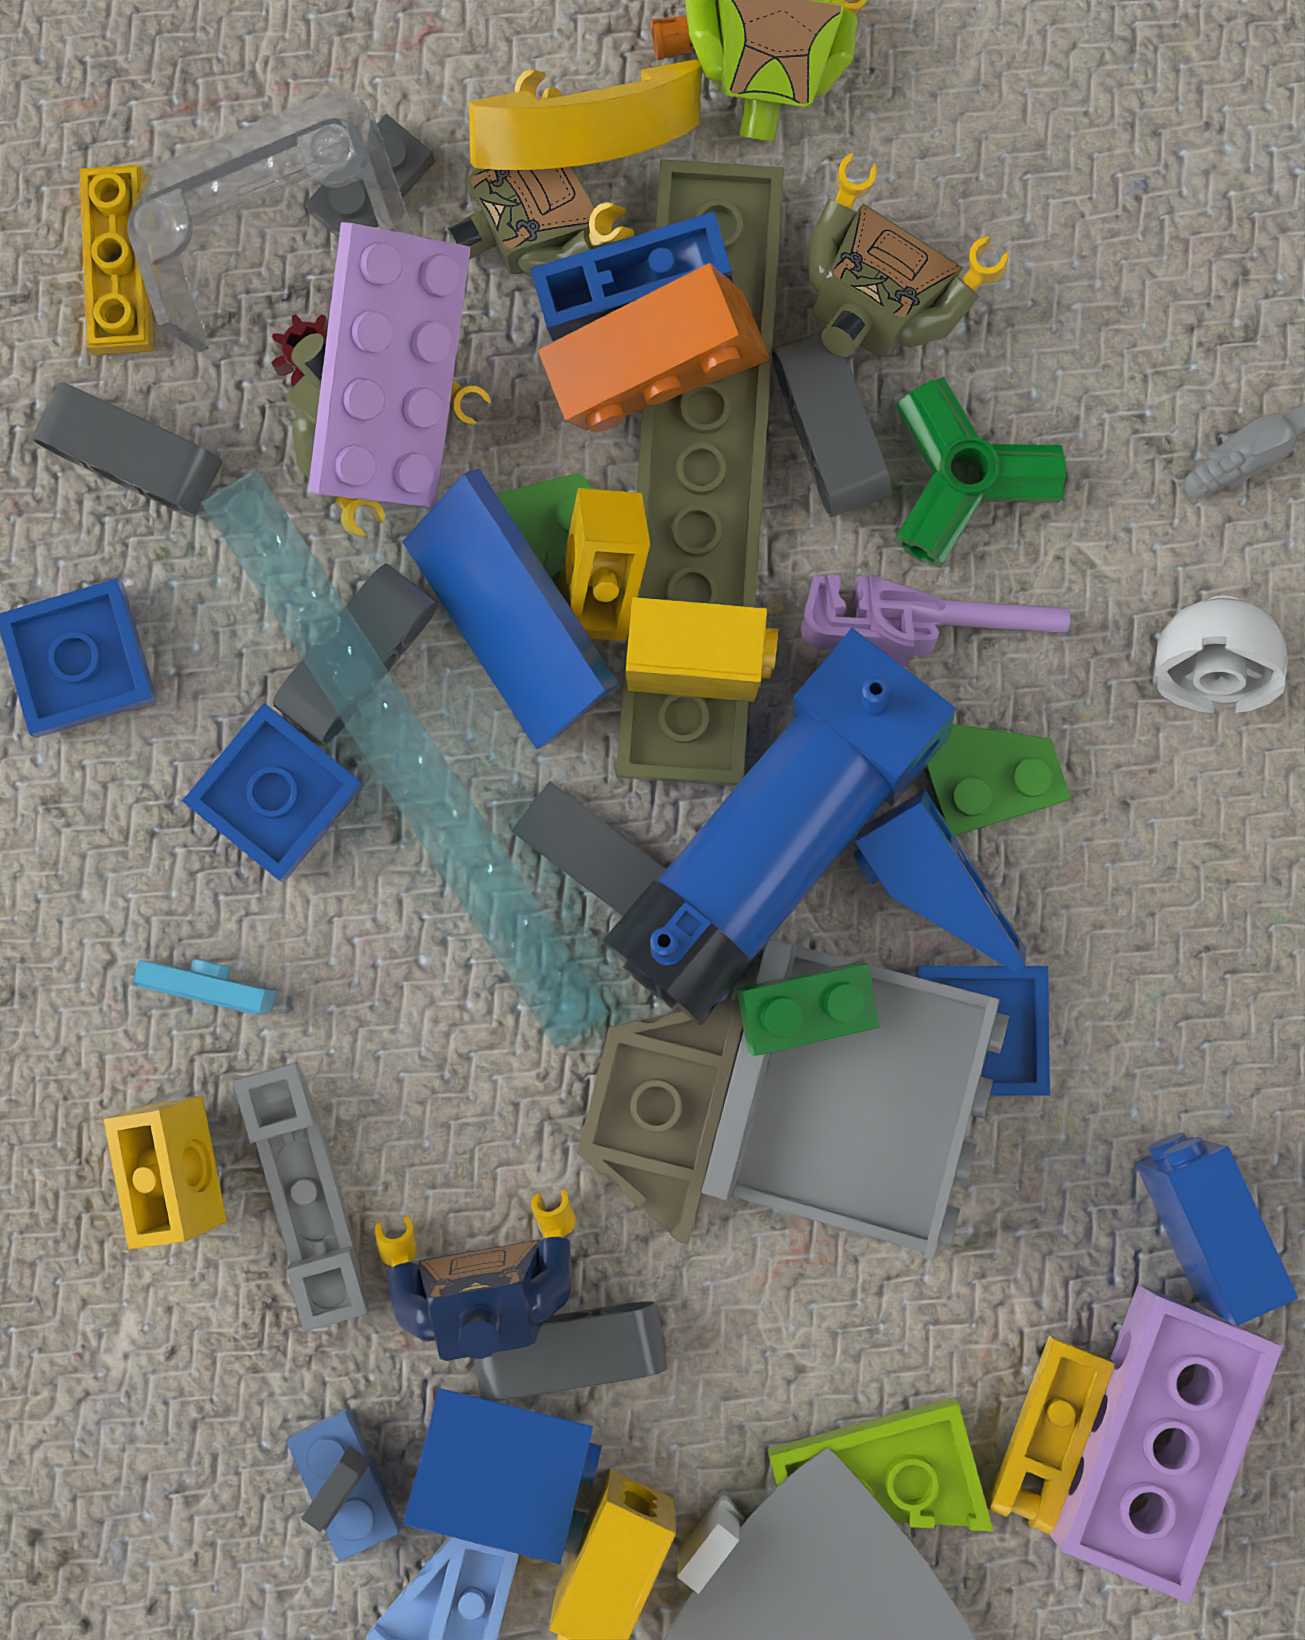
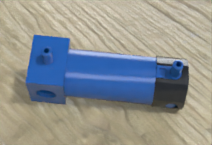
(853, 743)

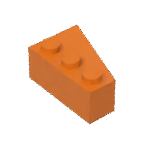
(654, 350)

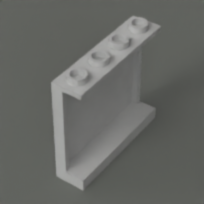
(865, 1121)

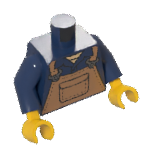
(484, 1296)

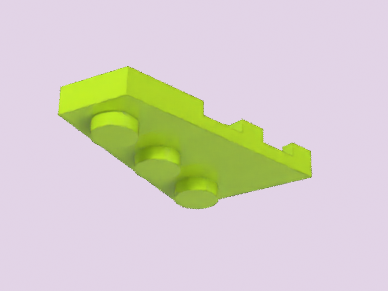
(910, 1463)

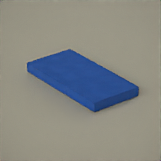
(509, 610)

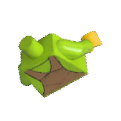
(773, 52)

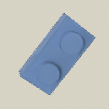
(368, 1512)

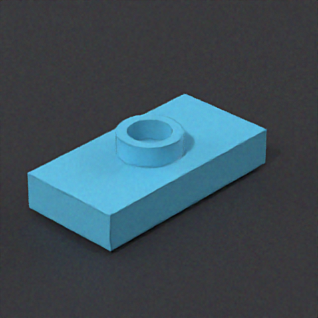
(205, 983)

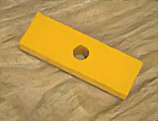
(114, 292)

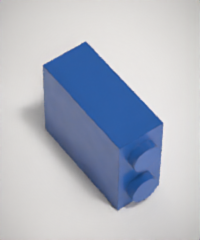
(1215, 1228)
(502, 1477)

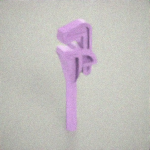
(906, 620)

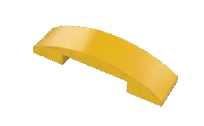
(586, 126)

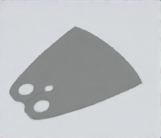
(821, 1567)

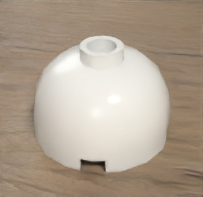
(1221, 654)

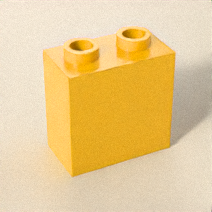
(699, 649)
(614, 1562)

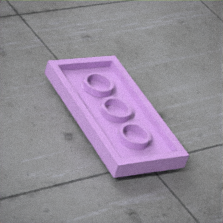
(388, 366)

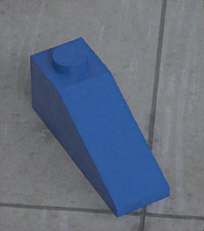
(613, 275)
(932, 875)

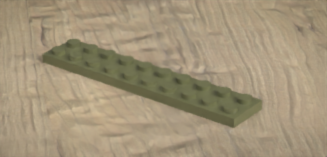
(706, 480)

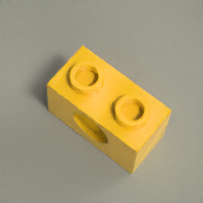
(605, 560)
(165, 1172)

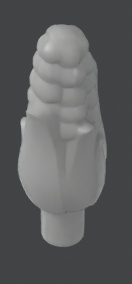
(1246, 453)

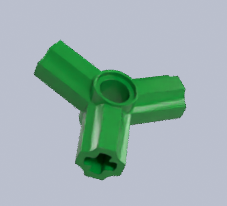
(946, 504)

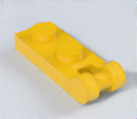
(1051, 1433)

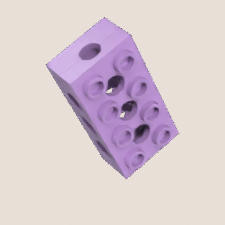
(1194, 1472)

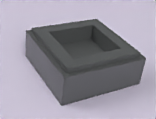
(336, 1489)

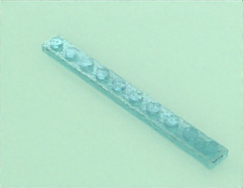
(405, 757)

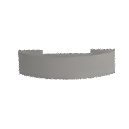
(304, 1194)

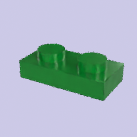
(807, 1008)

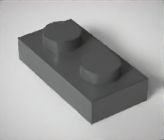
(352, 203)

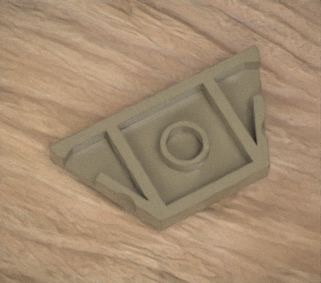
(661, 1109)

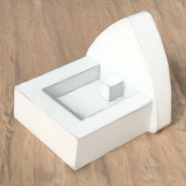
(709, 1544)

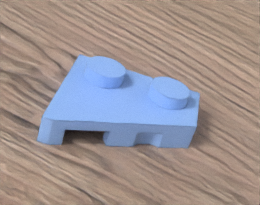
(452, 1597)

